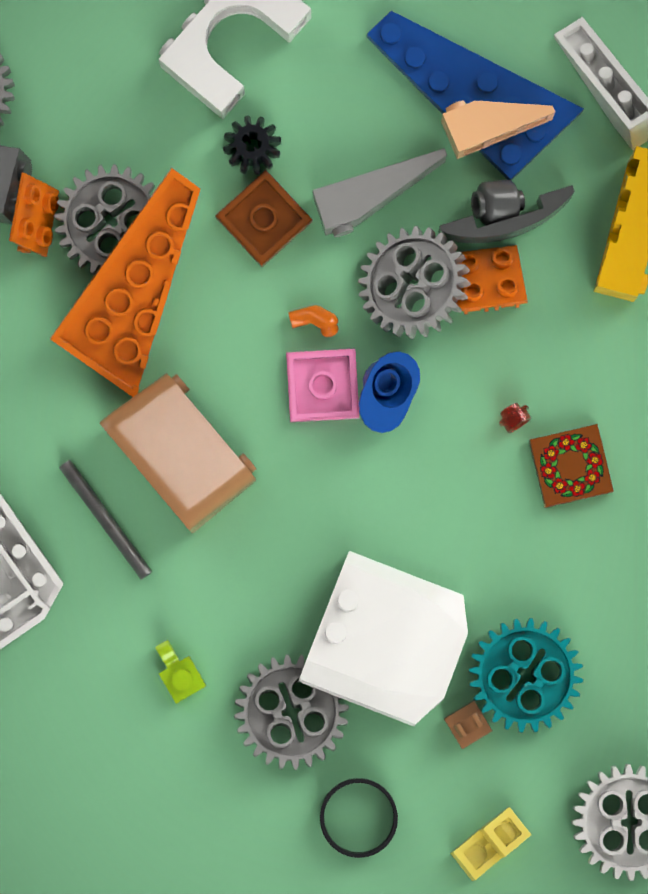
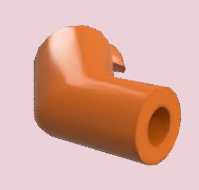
(317, 316)

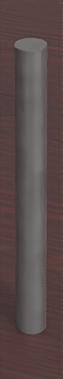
(105, 519)

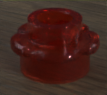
(514, 417)

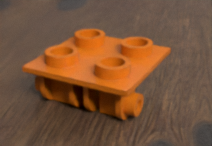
(34, 216)
(494, 279)

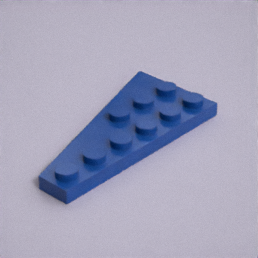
(453, 74)

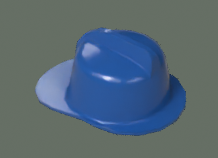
(388, 391)

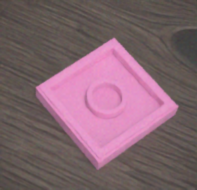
(322, 385)

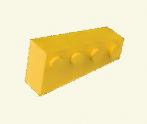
(626, 247)

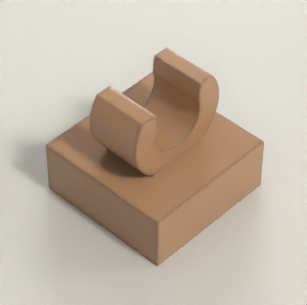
(468, 724)

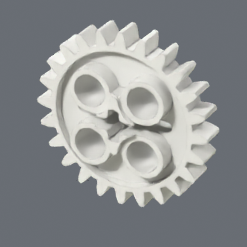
(597, 823)

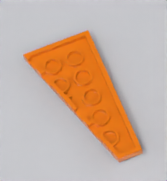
(124, 301)

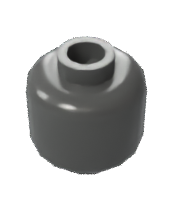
(497, 201)

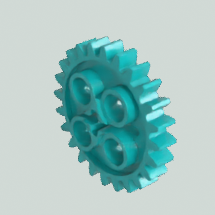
(552, 694)

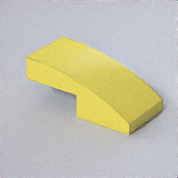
(490, 844)

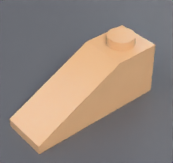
(487, 123)

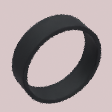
(359, 854)

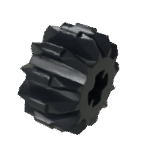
(239, 149)

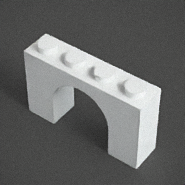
(194, 68)

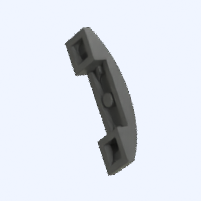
(466, 231)

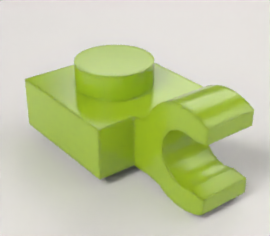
(181, 676)

